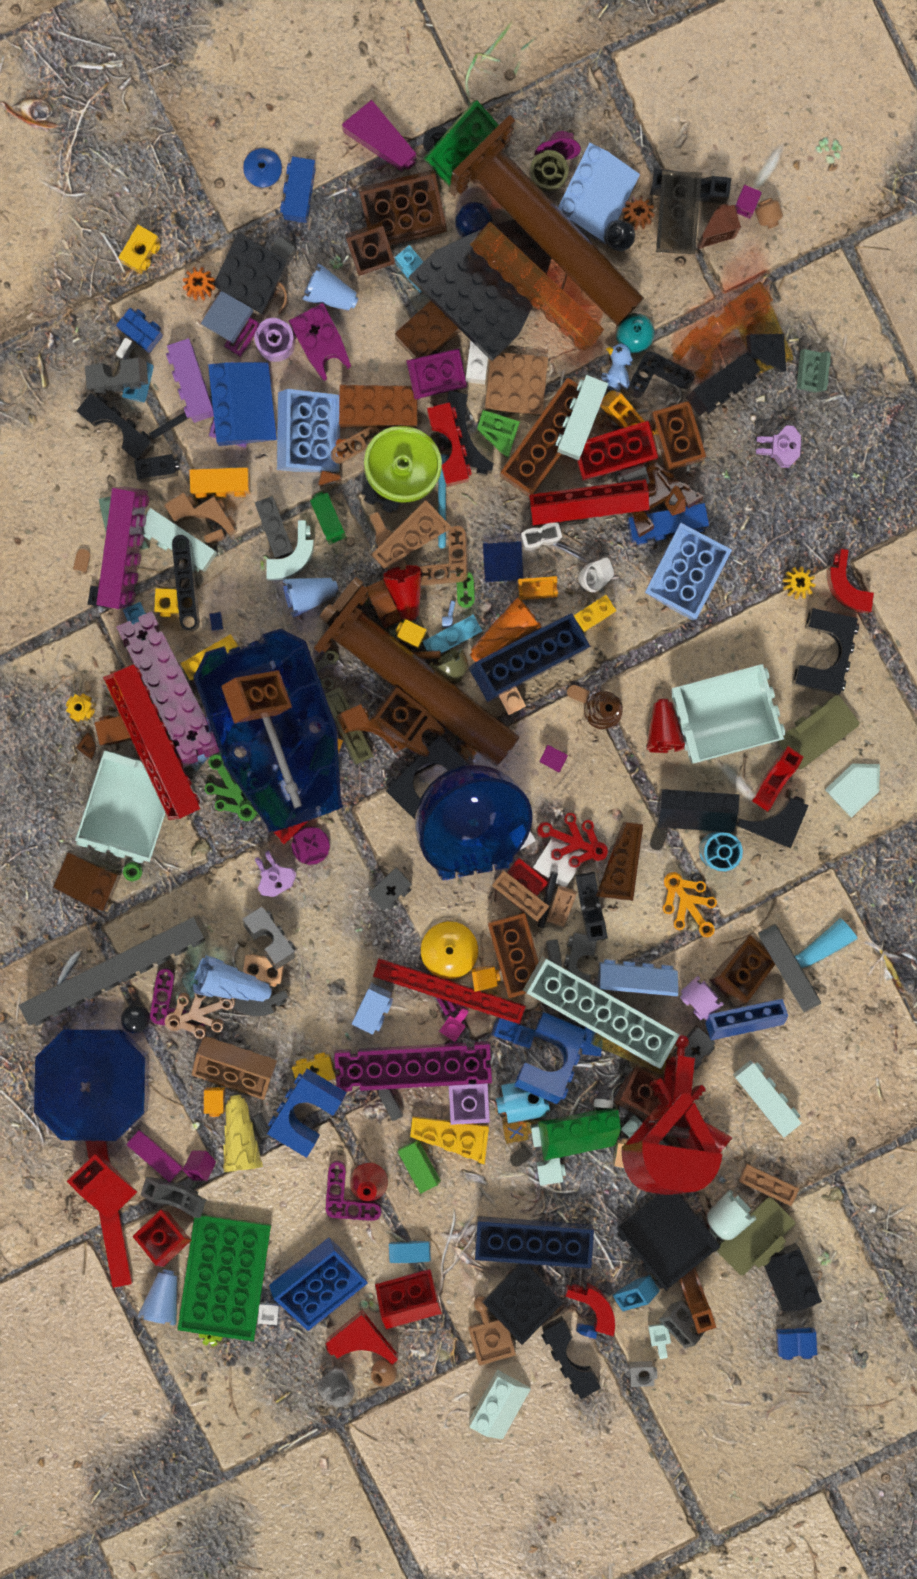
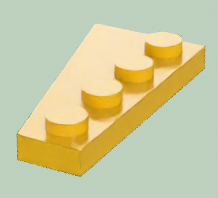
(463, 1139)

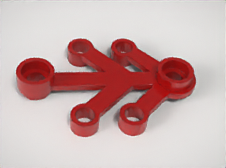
(575, 841)

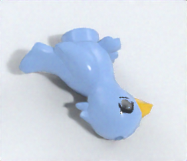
(617, 374)

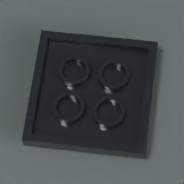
(251, 273)
(522, 1302)

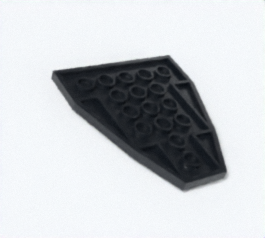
(477, 294)

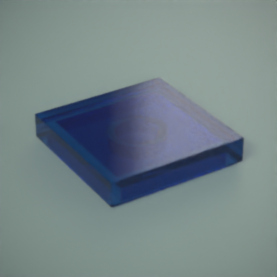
(502, 561)

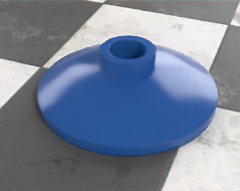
(266, 176)

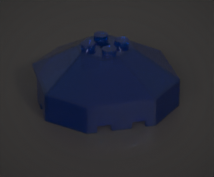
(116, 1077)

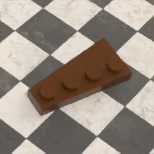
(622, 866)

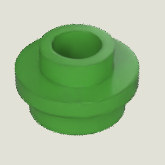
(126, 871)

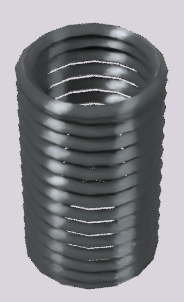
(260, 1125)

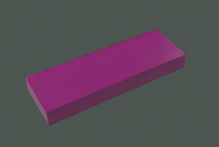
(154, 1155)

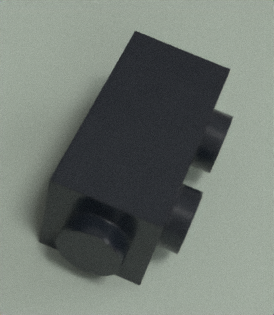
(156, 468)

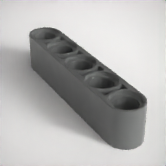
(789, 968)

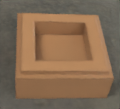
(215, 537)

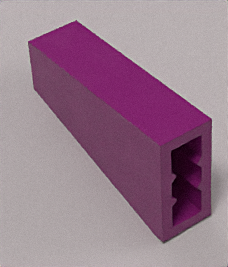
(379, 136)

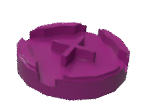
(310, 845)

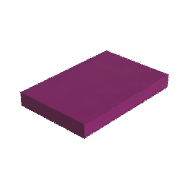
(436, 373)

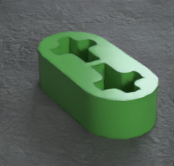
(470, 589)

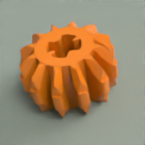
(201, 276)

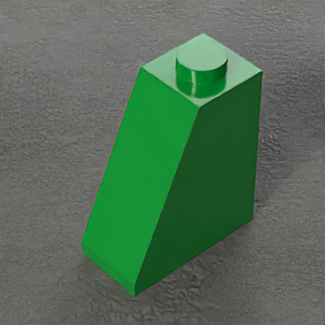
(327, 518)

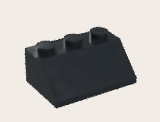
(792, 1279)

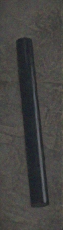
(169, 425)

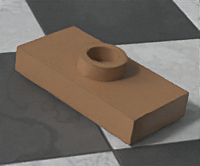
(561, 906)

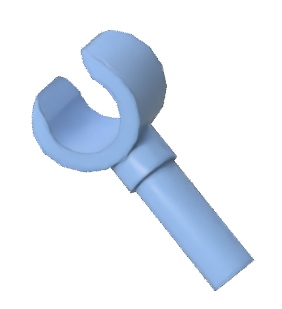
(447, 621)

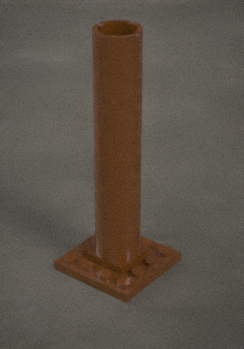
(545, 223)
(419, 681)

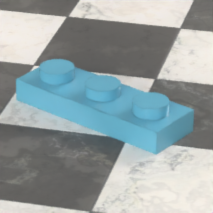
(453, 635)

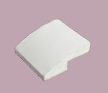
(546, 864)

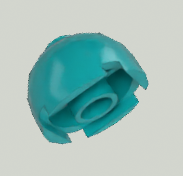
(639, 340)

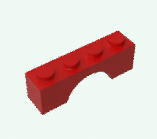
(442, 421)

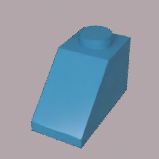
(637, 1293)

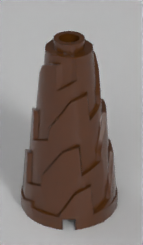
(597, 715)

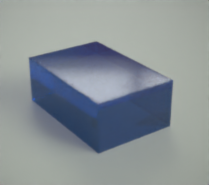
(216, 621)

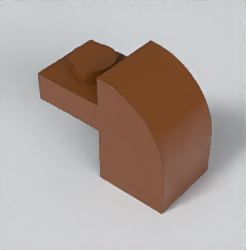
(383, 604)

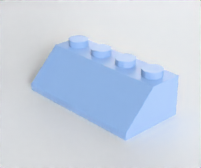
(637, 979)

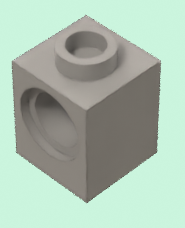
(634, 1370)

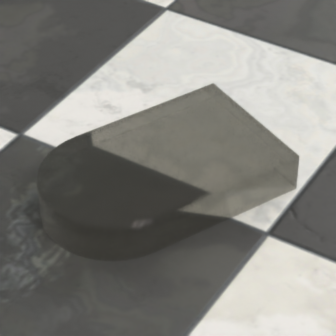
(658, 838)
(520, 1156)

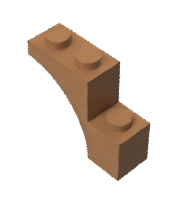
(183, 508)

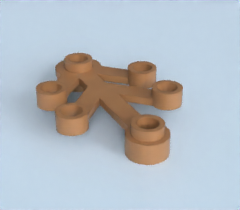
(197, 1014)

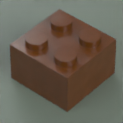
(370, 248)

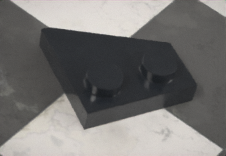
(768, 349)

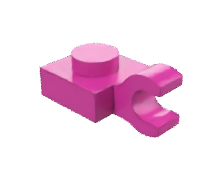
(453, 1025)

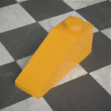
(620, 410)

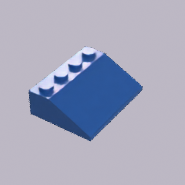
(242, 402)
(317, 1284)

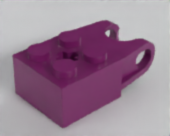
(325, 344)

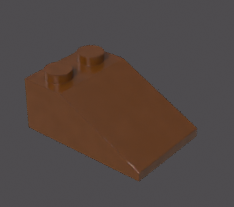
(87, 881)
(743, 971)

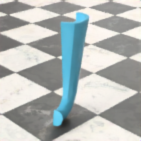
(831, 941)

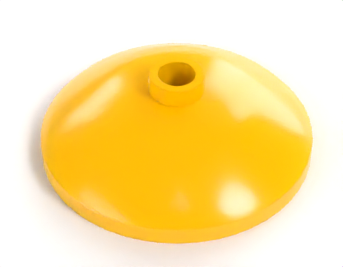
(449, 935)

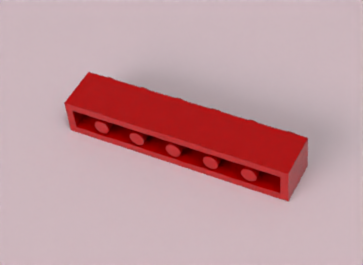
(589, 502)

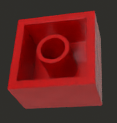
(161, 1238)

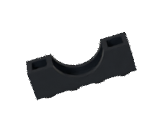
(713, 188)
(96, 413)
(582, 1377)

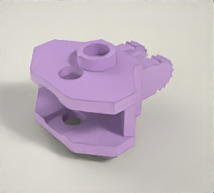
(780, 447)
(274, 874)

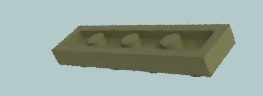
(355, 740)

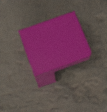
(747, 201)
(553, 758)
(199, 1165)

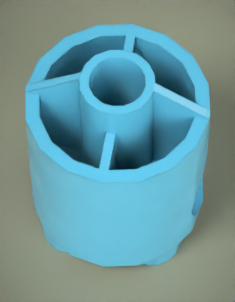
(729, 847)
(518, 1107)

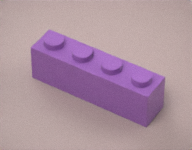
(190, 379)

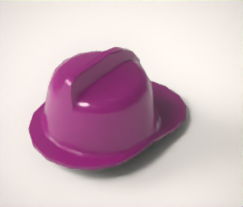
(561, 142)

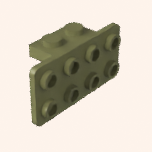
(820, 730)
(760, 1239)

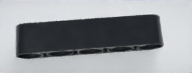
(180, 575)

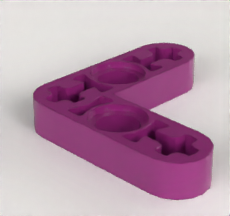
(165, 1011)
(339, 1200)

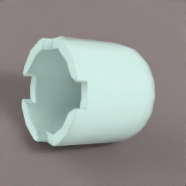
(729, 1217)

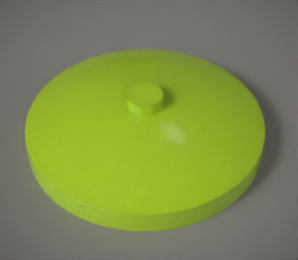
(402, 464)

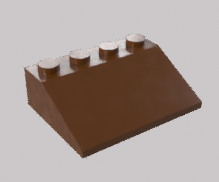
(405, 206)

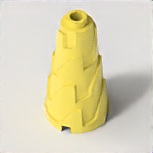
(240, 1146)

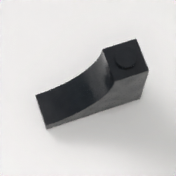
(781, 826)

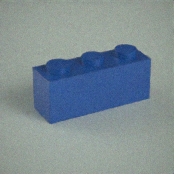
(298, 189)

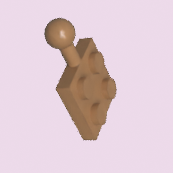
(490, 1338)

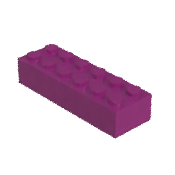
(122, 547)

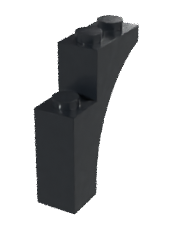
(474, 457)

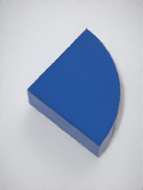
(586, 1330)

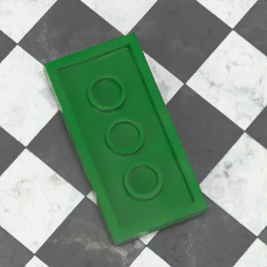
(460, 140)

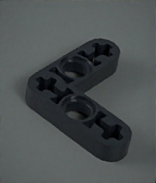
(656, 368)

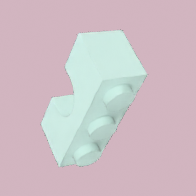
(549, 1170)

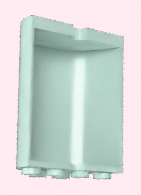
(727, 713)
(121, 810)

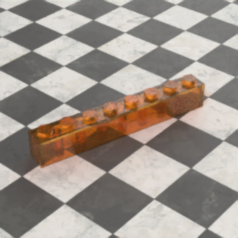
(536, 286)

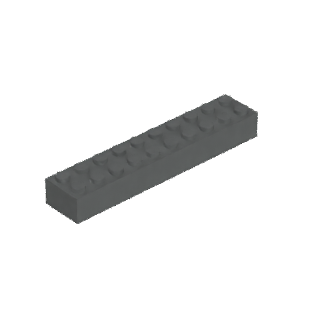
(107, 974)

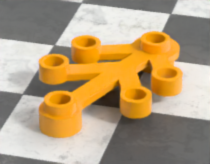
(687, 901)

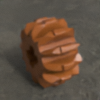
(645, 214)

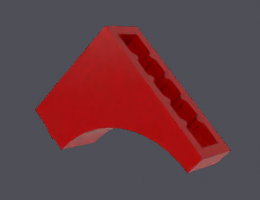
(358, 1335)

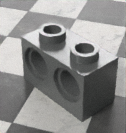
(681, 1326)

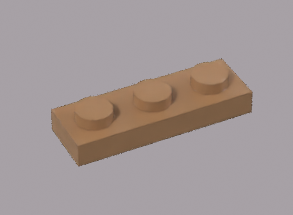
(520, 895)
(768, 1184)

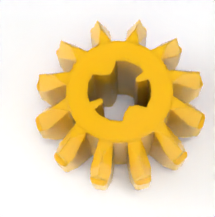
(796, 575)

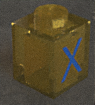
(516, 1131)

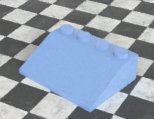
(597, 192)
(307, 431)
(688, 571)

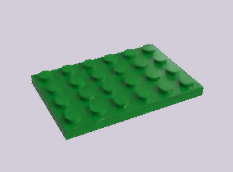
(224, 1277)

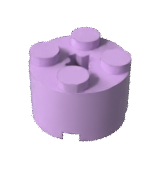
(264, 339)
(701, 998)

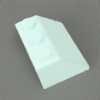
(498, 1406)

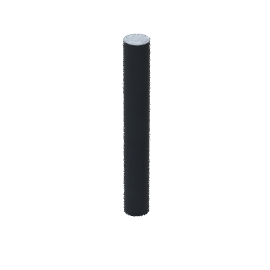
(548, 897)

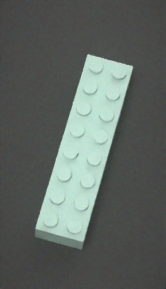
(601, 1012)

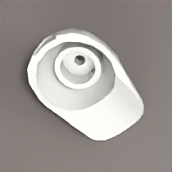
(596, 575)

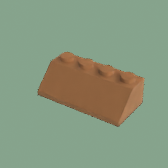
(233, 1067)

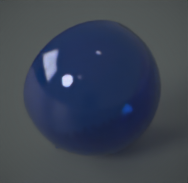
(472, 821)

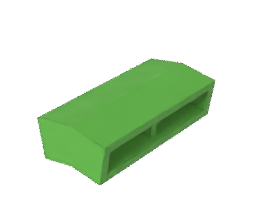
(419, 1166)

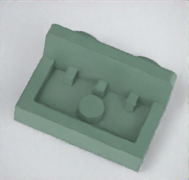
(813, 371)

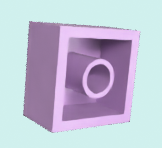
(469, 1103)

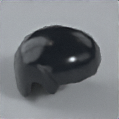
(619, 235)
(135, 1018)

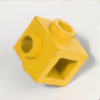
(87, 707)

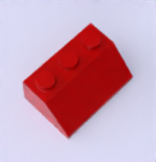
(407, 1299)

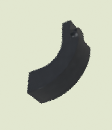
(590, 907)

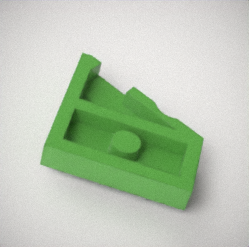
(498, 431)

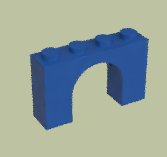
(568, 1040)
(309, 1089)

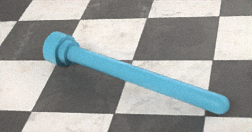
(442, 501)

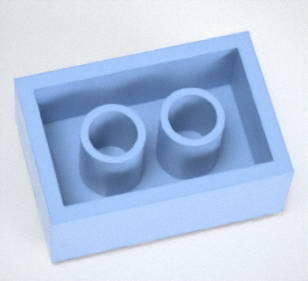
(371, 1010)

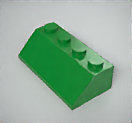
(579, 1133)

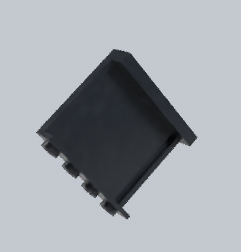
(667, 1238)

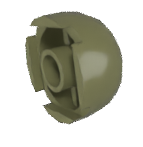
(549, 171)
(452, 665)

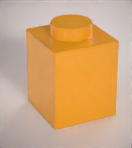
(214, 1101)

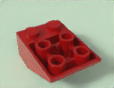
(101, 1185)

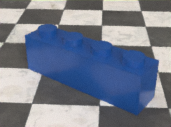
(666, 524)
(746, 1019)

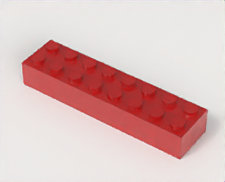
(152, 742)

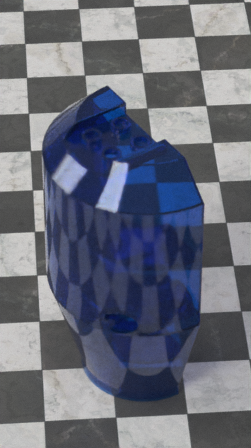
(309, 755)

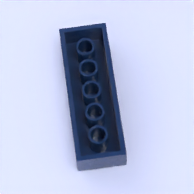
(529, 657)
(534, 1242)

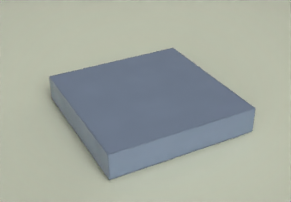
(227, 317)

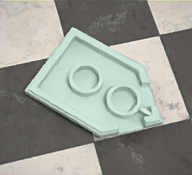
(855, 787)

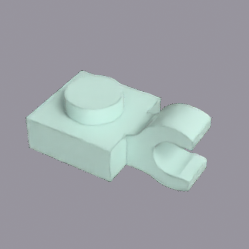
(659, 1337)

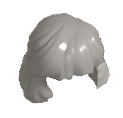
(336, 1388)

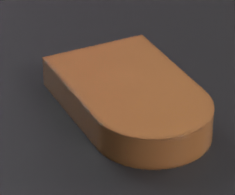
(82, 560)
(578, 693)

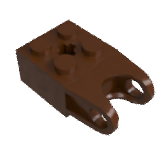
(412, 724)

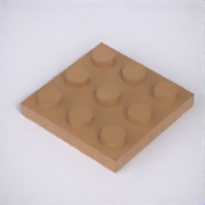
(516, 384)

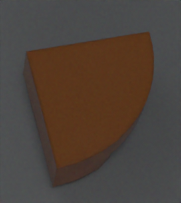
(87, 746)

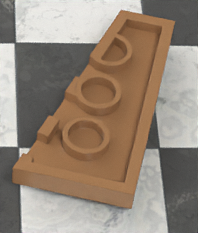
(415, 531)

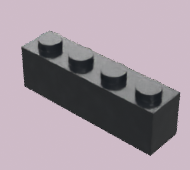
(723, 384)

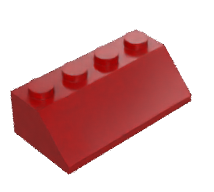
(618, 450)

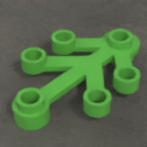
(233, 792)

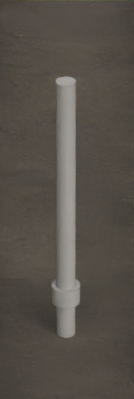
(291, 787)

